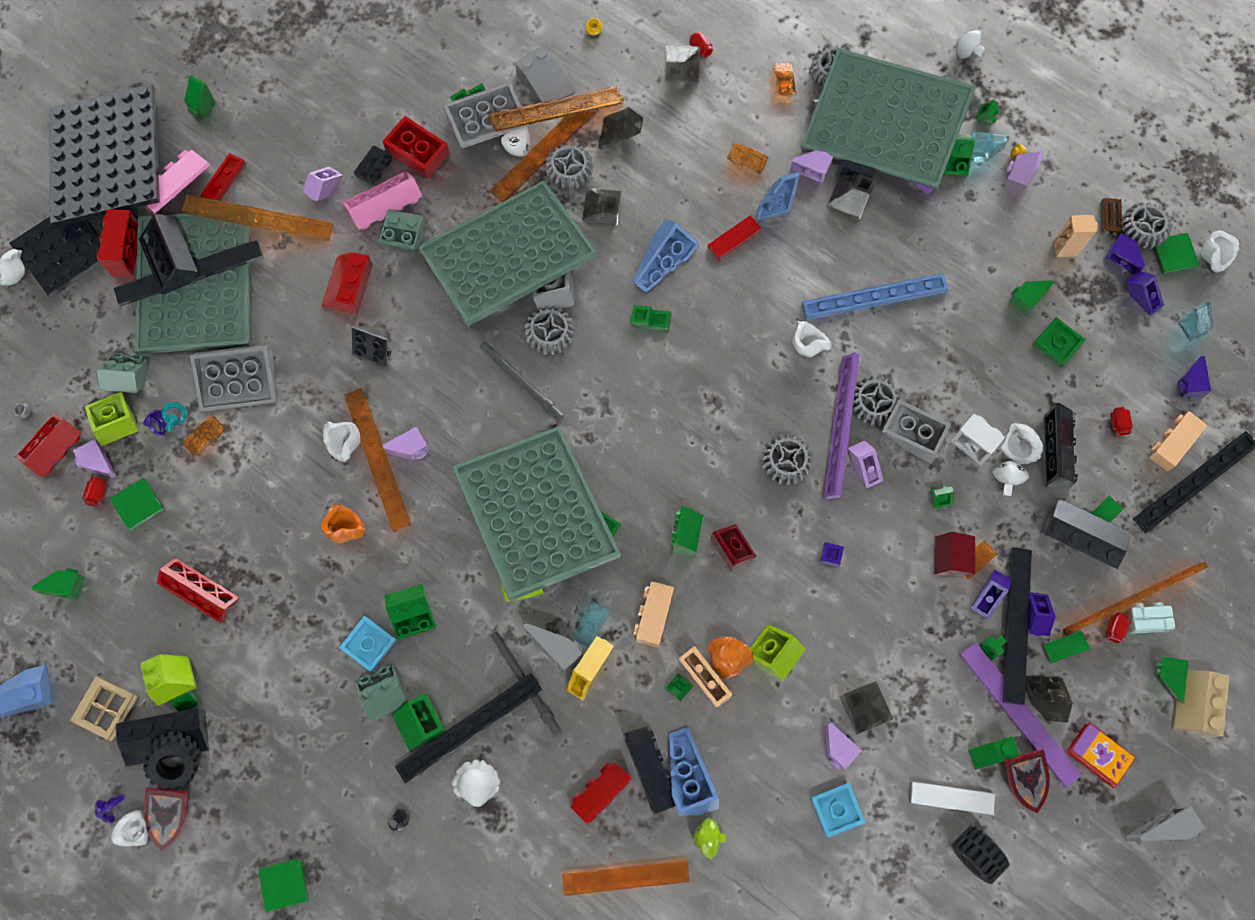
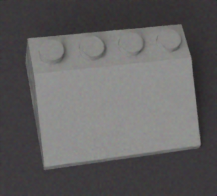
(470, 114)
(234, 377)

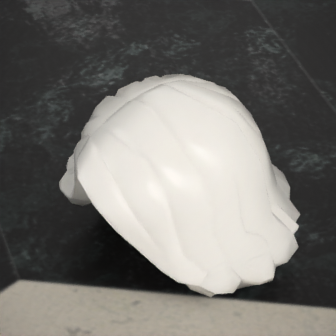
(1220, 250)
(11, 268)
(809, 340)
(341, 439)
(1022, 444)
(476, 782)

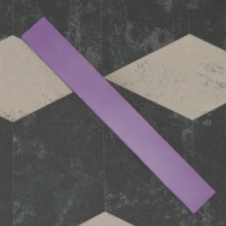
(841, 426)
(1021, 716)

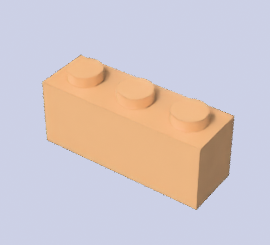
(1075, 235)
(1177, 440)
(653, 614)
(706, 677)

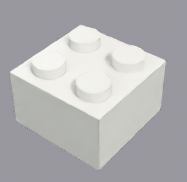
(978, 439)

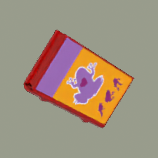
(1100, 755)

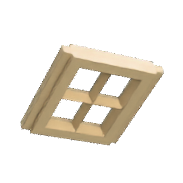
(88, 700)

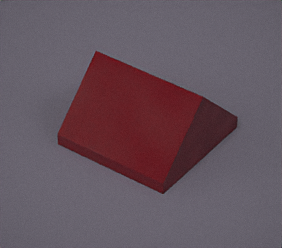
(732, 546)
(955, 554)

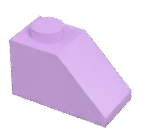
(812, 165)
(1024, 167)
(321, 183)
(408, 445)
(94, 459)
(866, 464)
(839, 748)

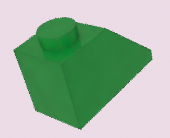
(198, 97)
(1029, 294)
(61, 584)
(1174, 676)
(994, 752)

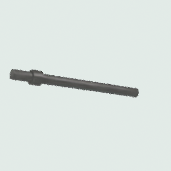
(547, 404)
(546, 716)

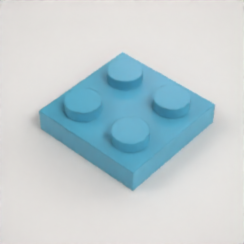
(368, 644)
(837, 810)

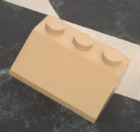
(1203, 704)

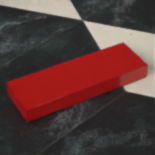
(223, 177)
(734, 237)

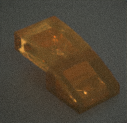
(784, 79)
(744, 155)
(203, 435)
(983, 555)

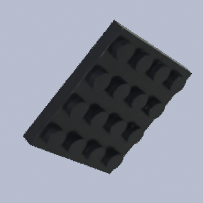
(58, 253)

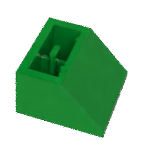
(961, 156)
(688, 531)
(409, 611)
(418, 722)

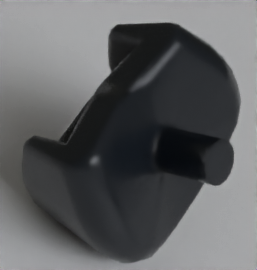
(399, 820)

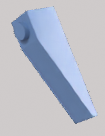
(778, 197)
(666, 251)
(25, 691)
(690, 780)

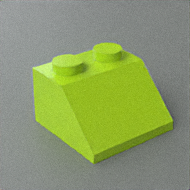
(111, 419)
(776, 652)
(167, 677)

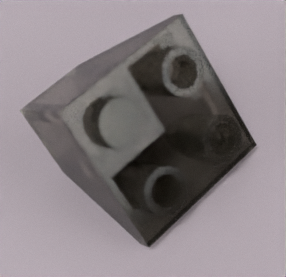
(682, 64)
(620, 127)
(852, 194)
(602, 205)
(1049, 697)
(866, 707)

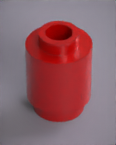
(698, 39)
(1121, 421)
(94, 491)
(1117, 628)

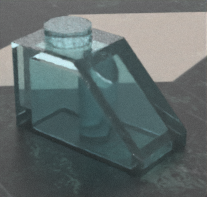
(987, 146)
(1197, 322)
(591, 624)

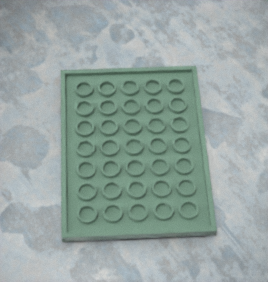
(888, 117)
(506, 252)
(205, 312)
(535, 513)

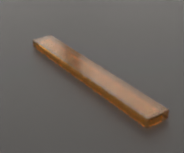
(555, 109)
(537, 156)
(257, 217)
(378, 460)
(1135, 598)

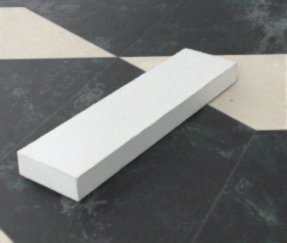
(952, 798)

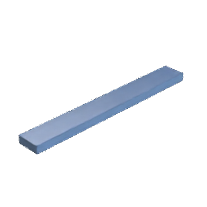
(874, 296)

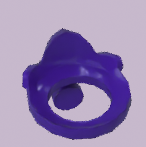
(156, 416)
(102, 807)

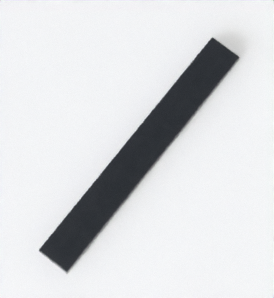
(205, 266)
(1195, 482)
(1017, 627)
(468, 728)

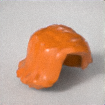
(342, 524)
(729, 656)

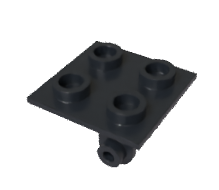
(370, 346)

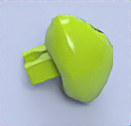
(708, 838)

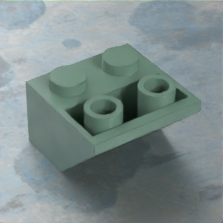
(402, 230)
(123, 373)
(381, 692)

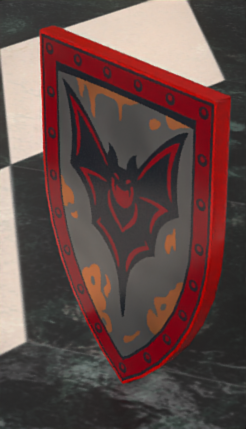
(1029, 779)
(164, 815)

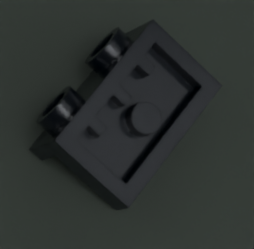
(373, 165)
(848, 168)

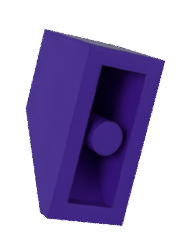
(1126, 254)
(1145, 291)
(1195, 380)
(991, 594)
(1040, 615)

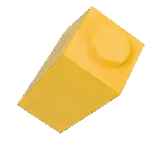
(589, 668)

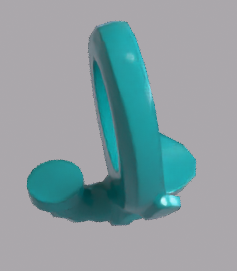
(172, 420)

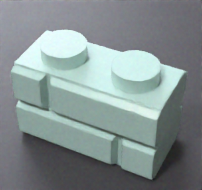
(1150, 619)

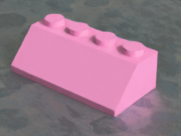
(177, 177)
(385, 196)

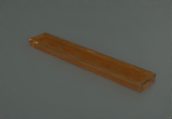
(625, 878)

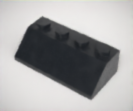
(167, 254)
(1059, 447)
(1087, 533)
(137, 735)
(649, 769)

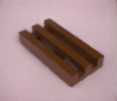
(1111, 229)

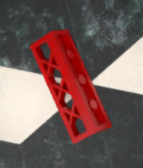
(193, 591)

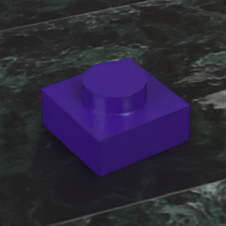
(831, 554)

